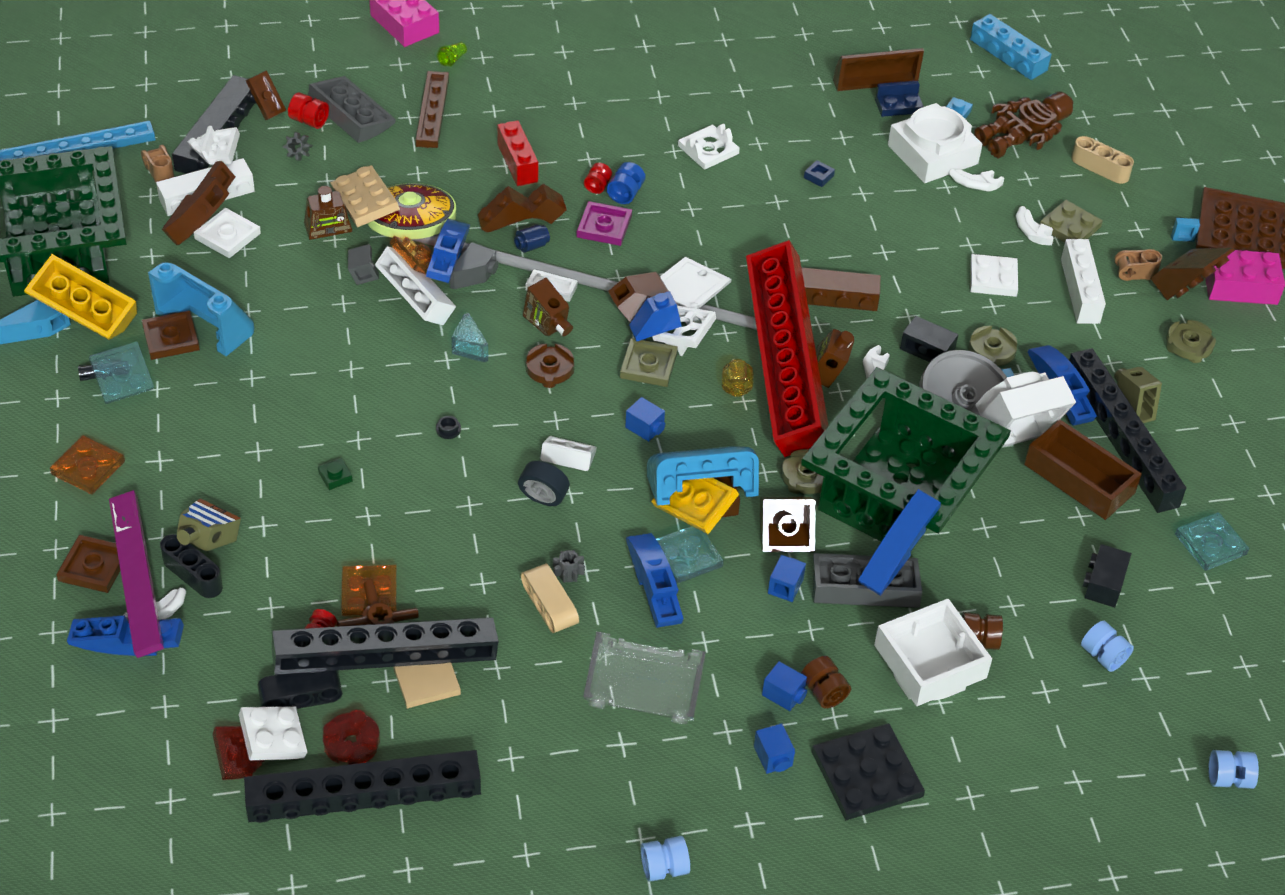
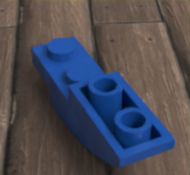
(447, 250)
(1056, 365)
(657, 578)
(113, 634)

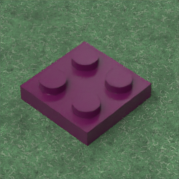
(604, 223)

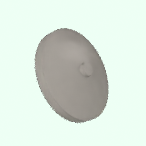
(961, 377)

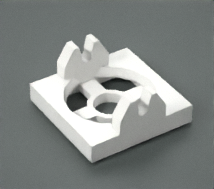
(705, 158)
(696, 320)

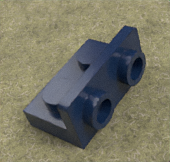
(898, 98)

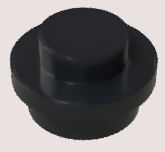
(448, 427)

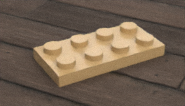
(365, 195)

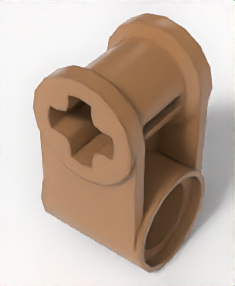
(158, 163)
(1140, 265)

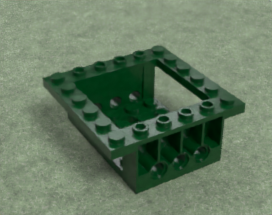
(63, 192)
(915, 428)

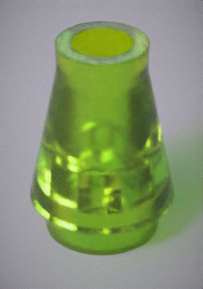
(450, 54)

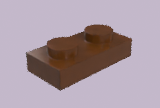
(265, 95)

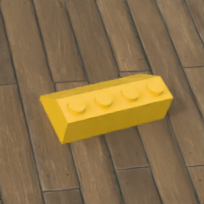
(82, 298)

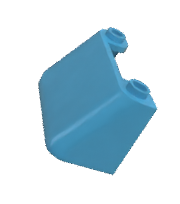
(180, 291)
(668, 469)

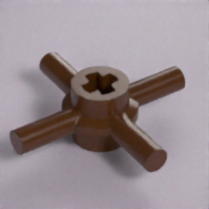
(379, 610)

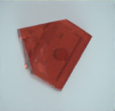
(233, 753)

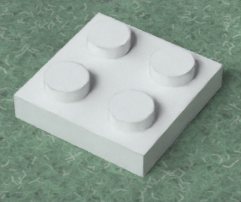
(227, 232)
(994, 275)
(272, 733)

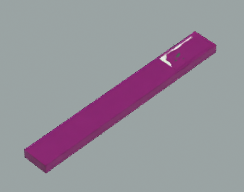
(136, 574)

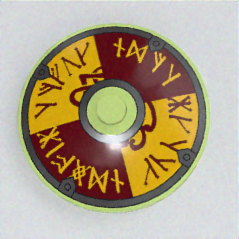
(420, 213)

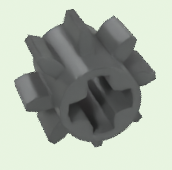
(303, 150)
(569, 566)

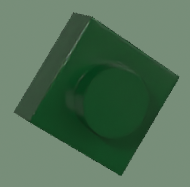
(335, 474)

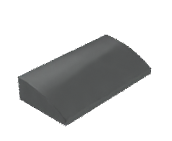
(352, 108)
(838, 576)

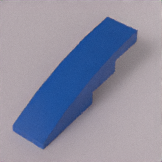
(899, 542)

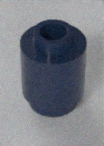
(531, 238)

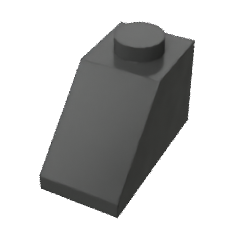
(474, 266)

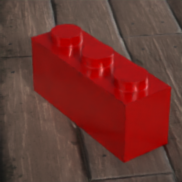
(517, 153)

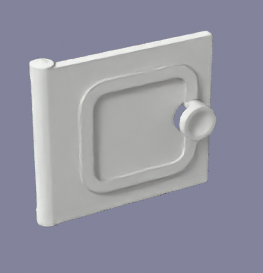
(693, 283)

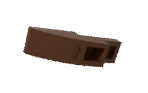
(201, 205)

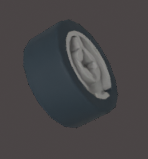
(543, 483)

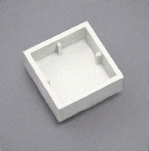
(935, 142)
(1026, 405)
(932, 652)

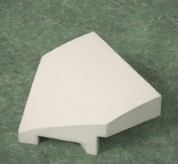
(216, 145)

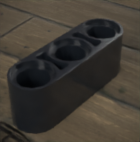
(191, 566)
(300, 689)

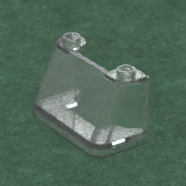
(644, 678)

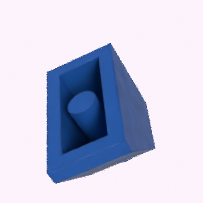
(655, 317)

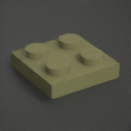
(1071, 222)
(649, 362)

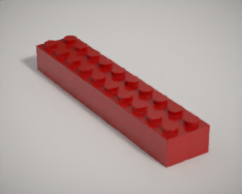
(787, 348)

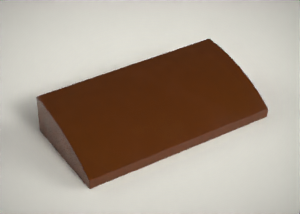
(872, 69)

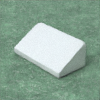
(568, 453)

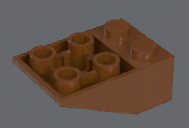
(1189, 270)

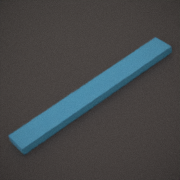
(113, 137)

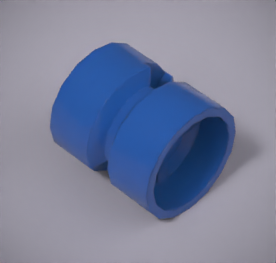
(626, 183)

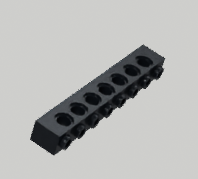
(1129, 433)
(384, 645)
(350, 778)

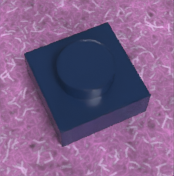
(819, 173)

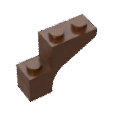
(514, 207)

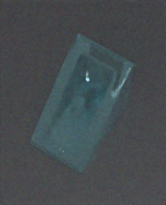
(469, 341)

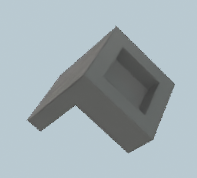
(361, 264)

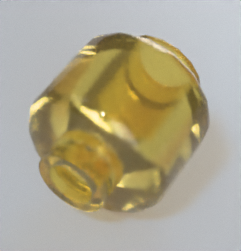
(737, 378)

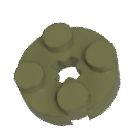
(1002, 338)
(1179, 343)
(797, 480)

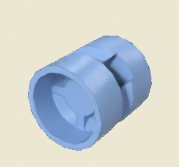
(1109, 648)
(1238, 769)
(665, 858)

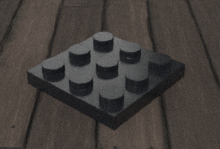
(867, 771)

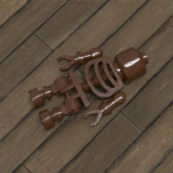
(1032, 118)

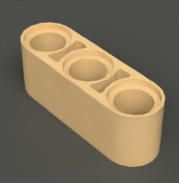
(1102, 159)
(549, 598)

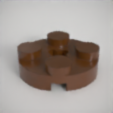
(554, 374)

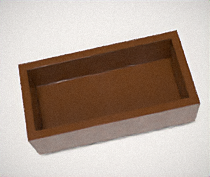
(1082, 469)

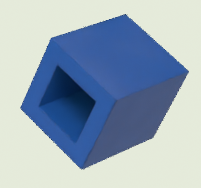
(645, 419)
(786, 578)
(785, 686)
(774, 748)

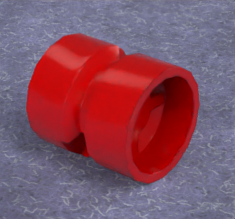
(308, 110)

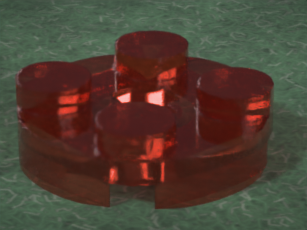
(349, 724)

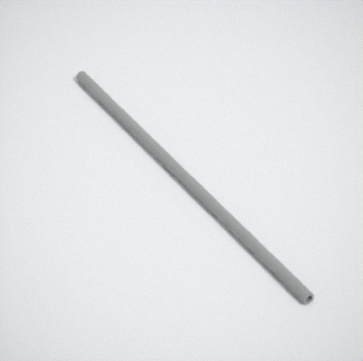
(593, 281)

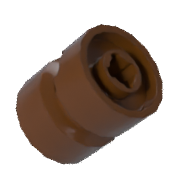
(987, 630)
(826, 682)

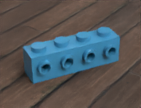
(1010, 46)

